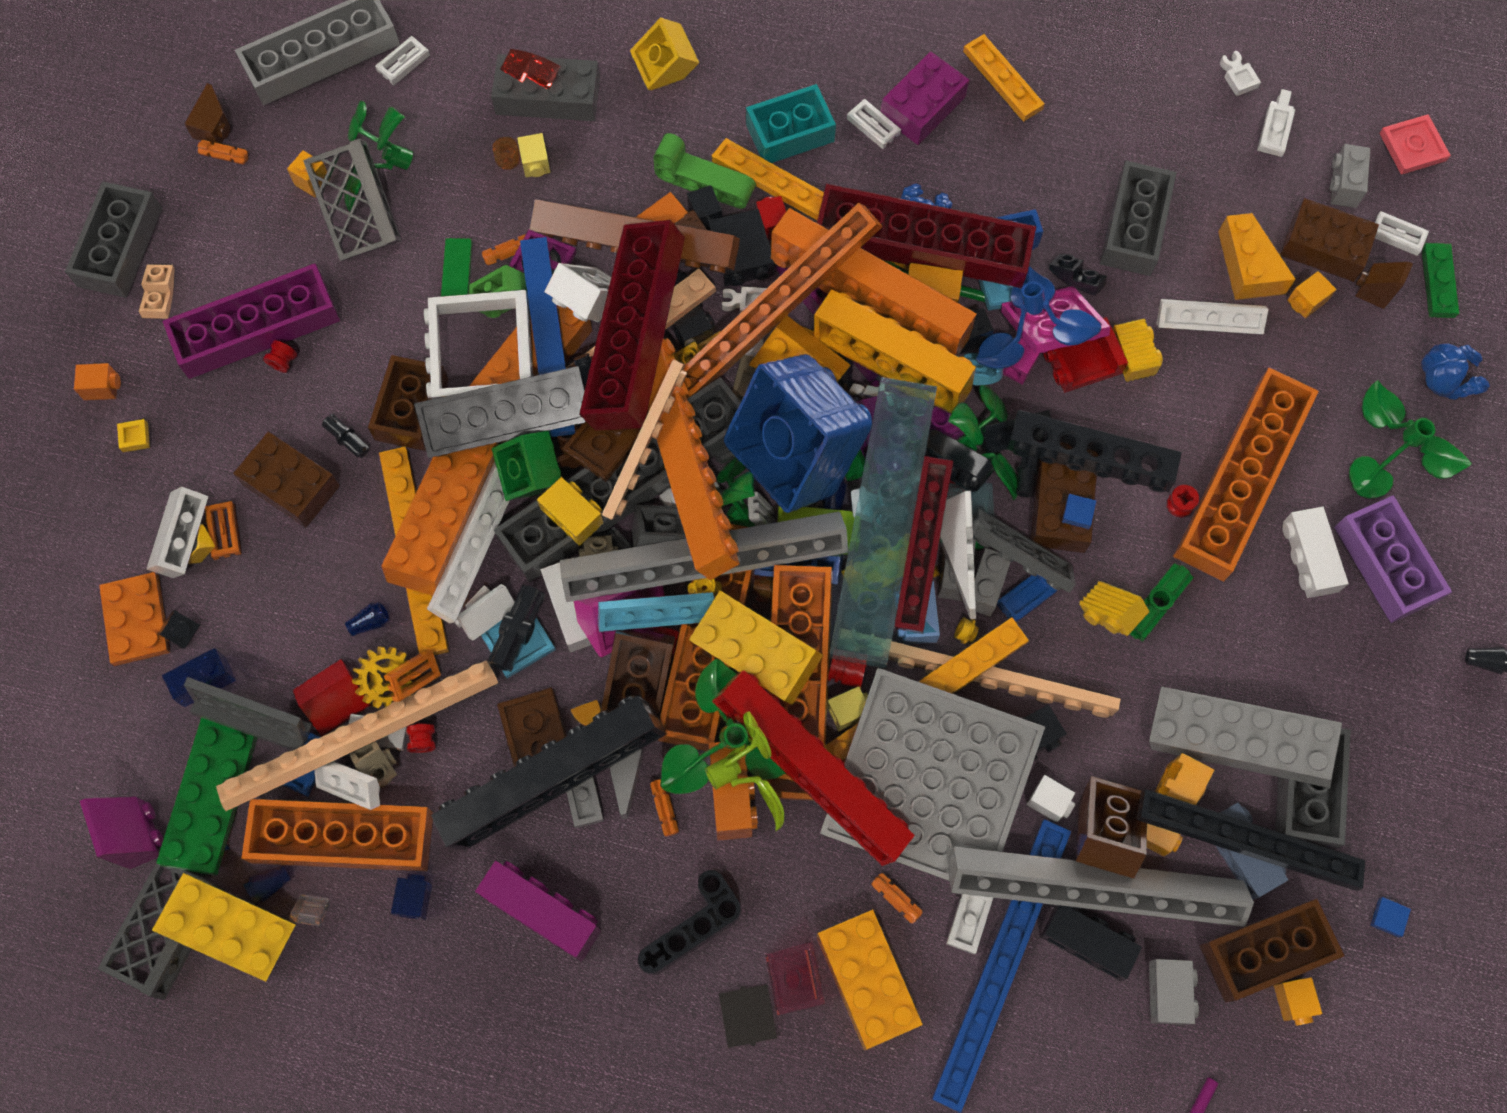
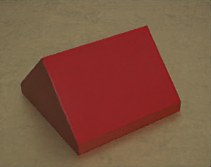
(330, 698)

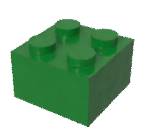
(526, 465)

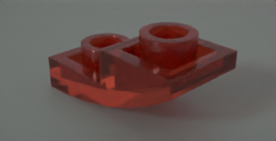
(525, 64)

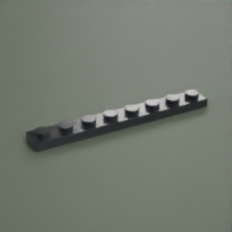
(1251, 840)

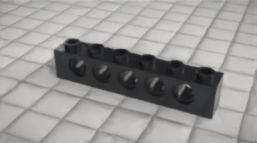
(1107, 446)

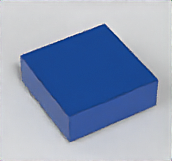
(1079, 511)
(1390, 917)

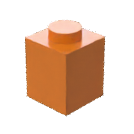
(96, 381)

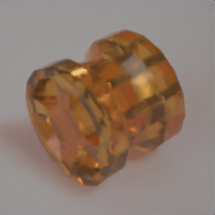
(504, 159)

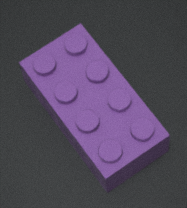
(1392, 559)

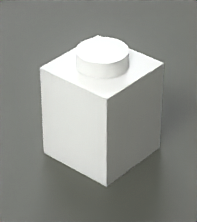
(1051, 799)

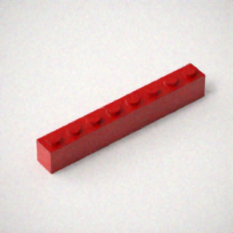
(816, 770)

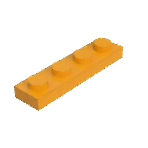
(1003, 77)

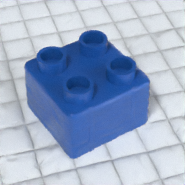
(797, 431)

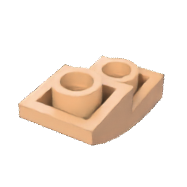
(158, 291)

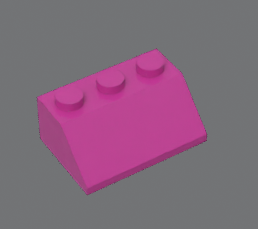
(587, 617)

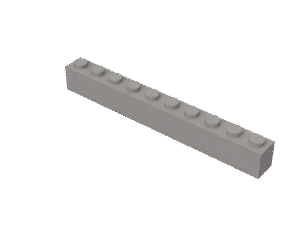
(673, 563)
(1085, 886)

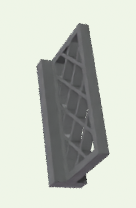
(370, 186)
(247, 715)
(173, 955)

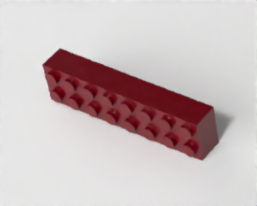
(937, 236)
(632, 326)

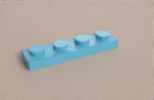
(653, 611)

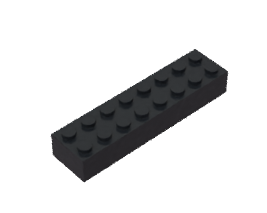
(548, 773)

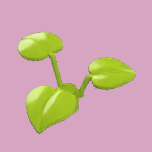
(727, 769)

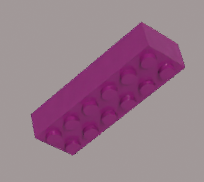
(250, 321)

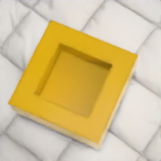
(133, 435)

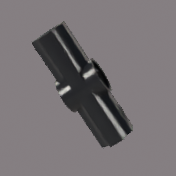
(516, 628)

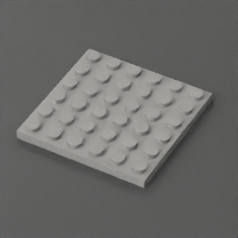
(940, 768)

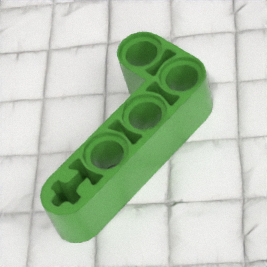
(694, 173)

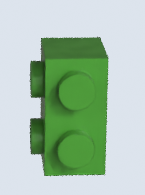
(500, 280)

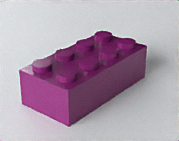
(539, 911)

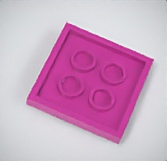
(1039, 328)

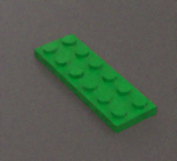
(198, 820)

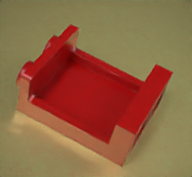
(1087, 362)

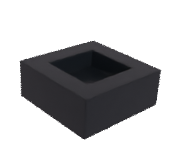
(178, 629)

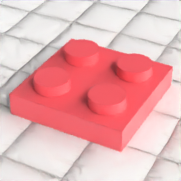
(1414, 144)

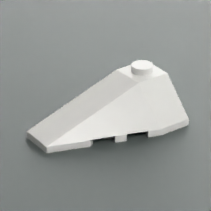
(958, 546)

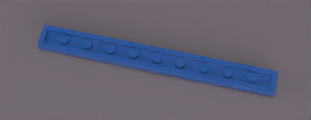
(994, 983)

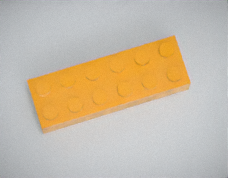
(891, 349)

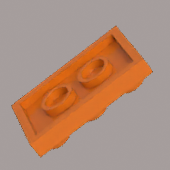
(133, 618)

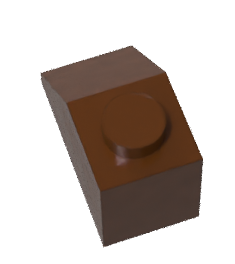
(208, 118)
(1382, 282)

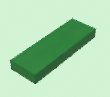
(456, 267)

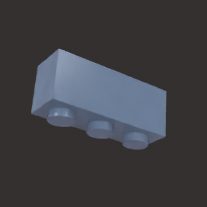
(1257, 874)

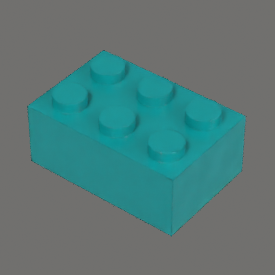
(790, 124)

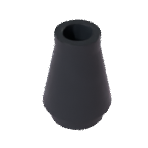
(1490, 659)

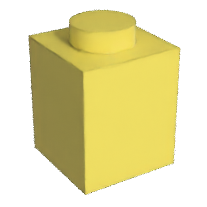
(533, 155)
(847, 708)

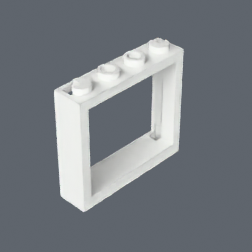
(475, 303)

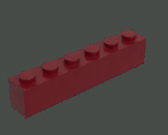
(923, 545)

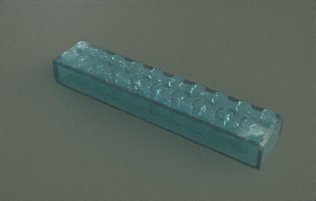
(883, 523)

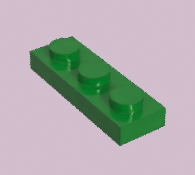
(1440, 280)

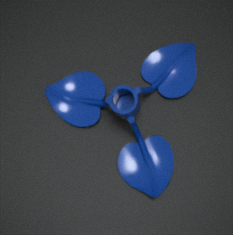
(1037, 291)

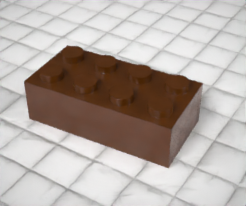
(1052, 488)
(1271, 951)

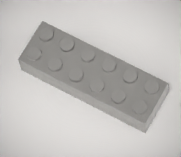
(317, 48)
(1246, 736)

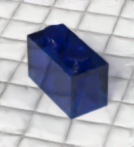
(208, 668)

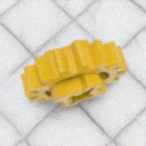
(376, 683)

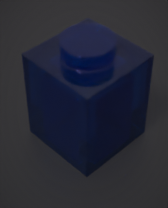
(411, 897)

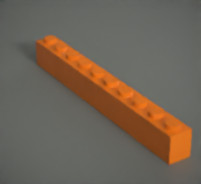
(781, 298)
(693, 480)

